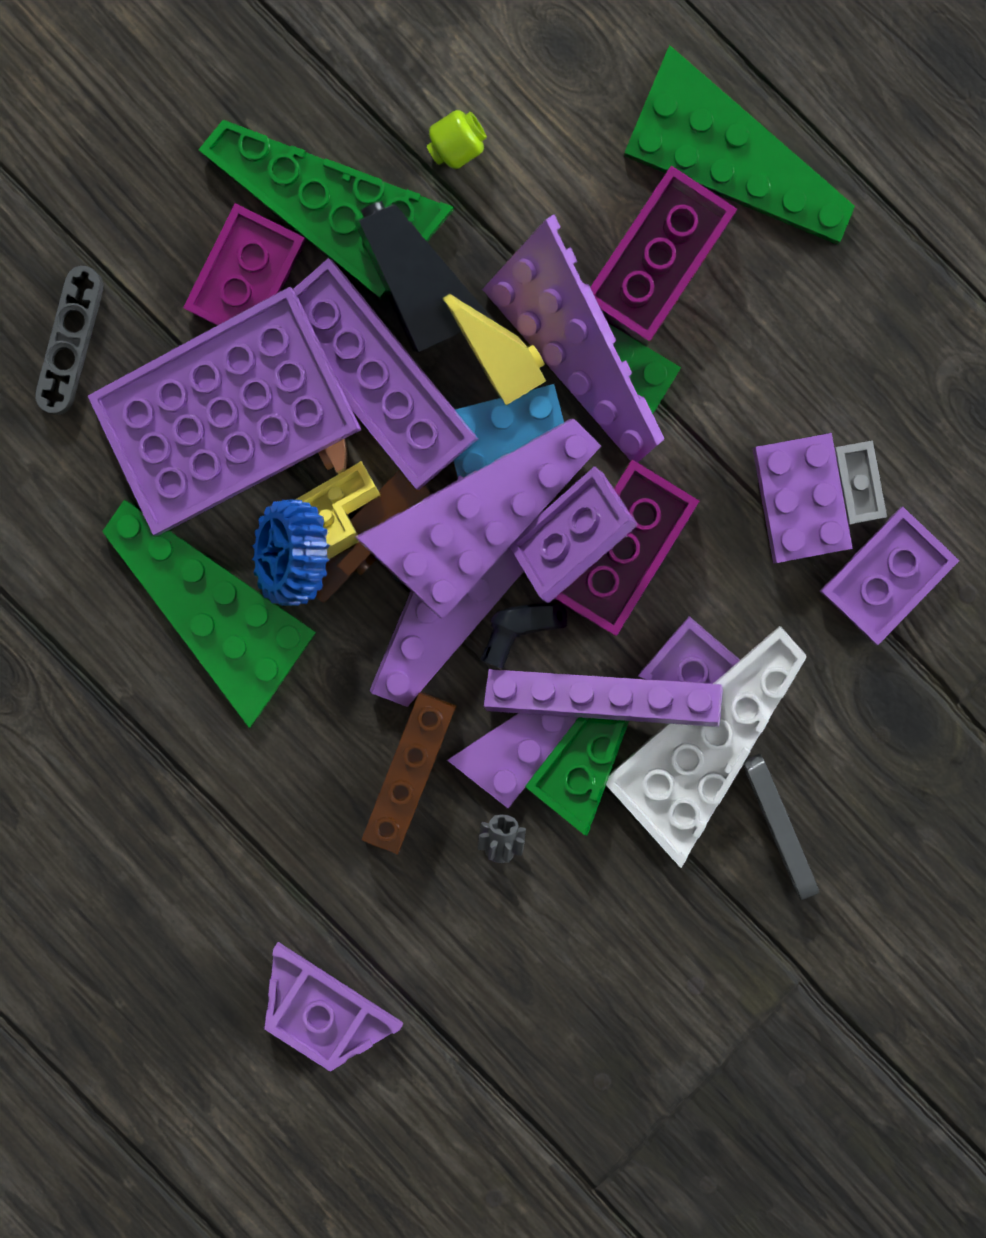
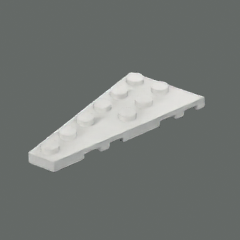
(687, 769)

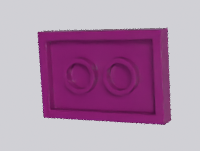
(243, 266)

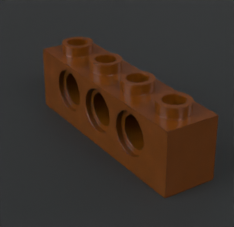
(408, 772)

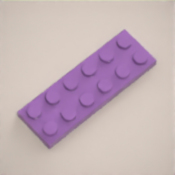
(382, 378)

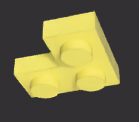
(339, 498)

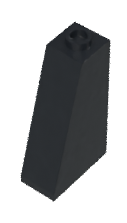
(412, 276)

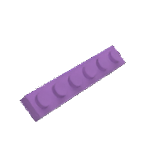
(604, 697)

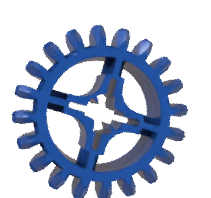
(290, 552)

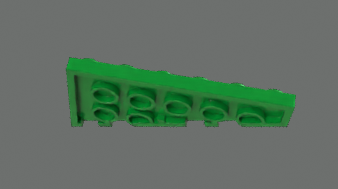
(730, 153)
(317, 195)
(223, 620)

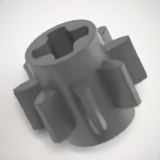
(501, 838)

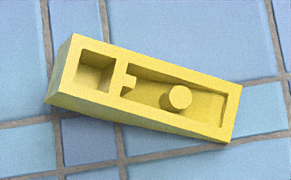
(502, 354)

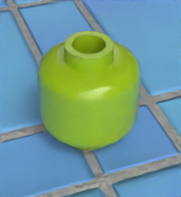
(456, 139)

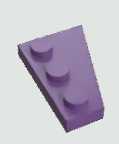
(690, 657)
(511, 753)

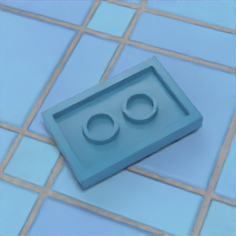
(507, 427)

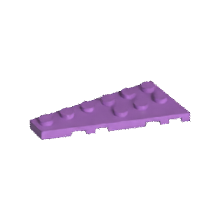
(566, 325)
(464, 528)
(426, 642)

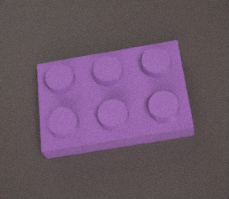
(802, 498)
(572, 534)
(889, 575)

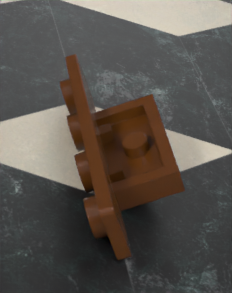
(395, 498)

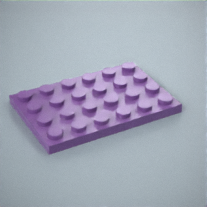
(224, 412)

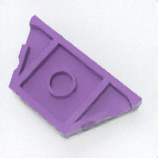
(321, 1013)

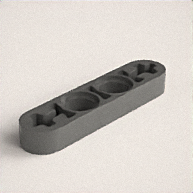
(63, 339)
(780, 827)

